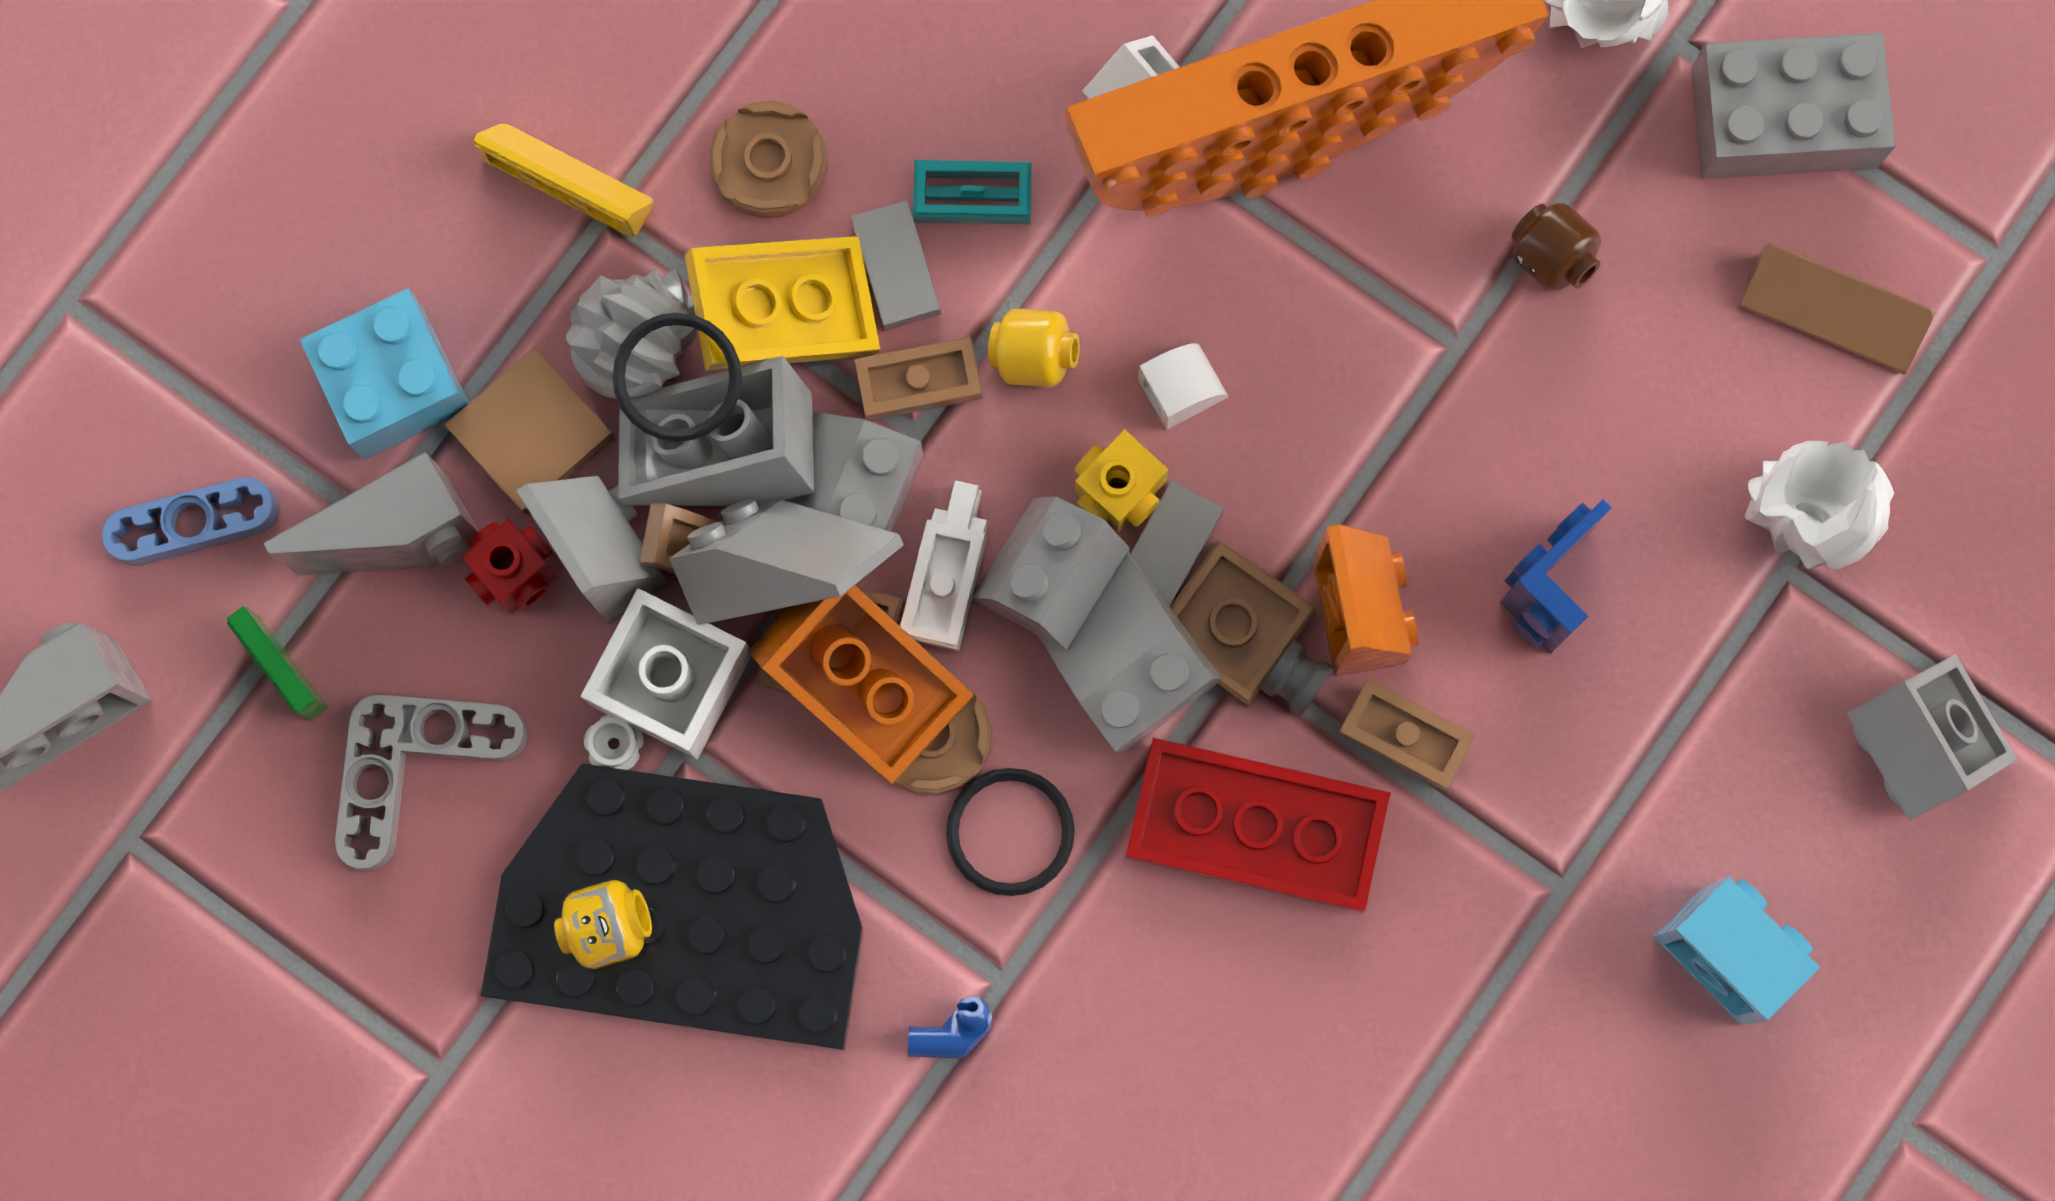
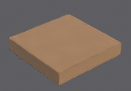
(529, 427)
(1240, 619)

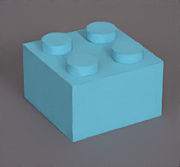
(384, 374)
(1738, 950)

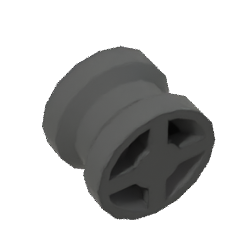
(1297, 678)

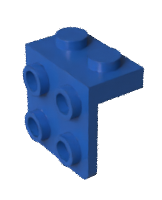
(1540, 606)

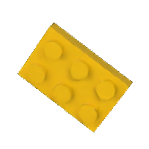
(784, 300)

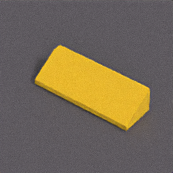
(564, 178)

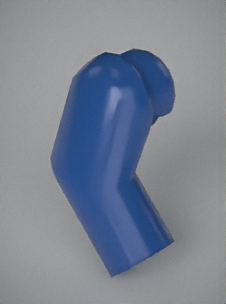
(956, 1036)

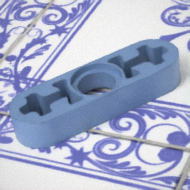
(152, 546)

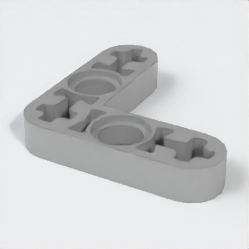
(405, 739)

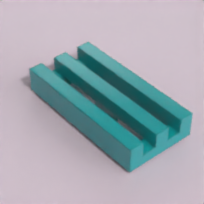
(972, 213)

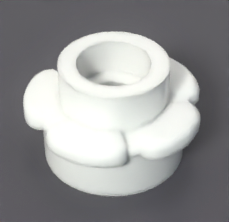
(598, 738)

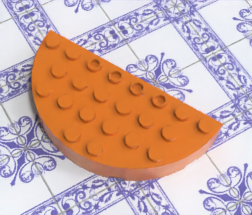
(1290, 100)

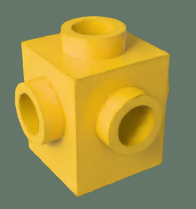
(1127, 464)

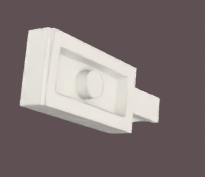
(946, 571)

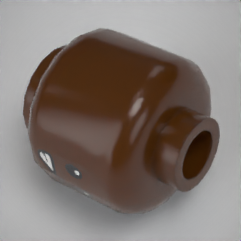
(1556, 246)

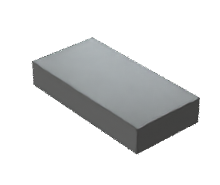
(896, 265)
(1175, 538)

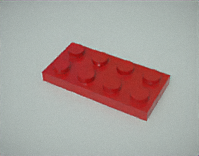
(1258, 825)

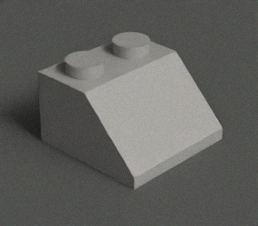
(861, 470)
(1052, 569)
(1931, 737)

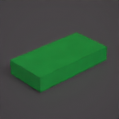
(276, 663)

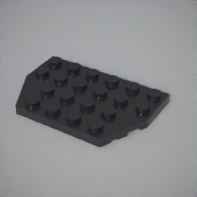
(740, 899)

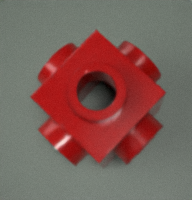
(524, 580)

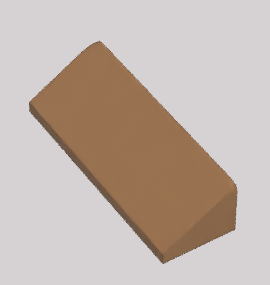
(1836, 308)

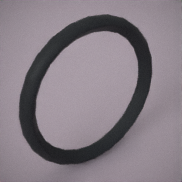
(633, 414)
(1007, 888)

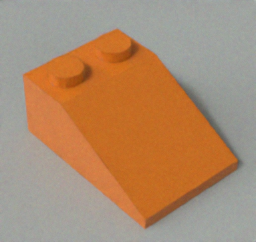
(1362, 600)
(862, 678)

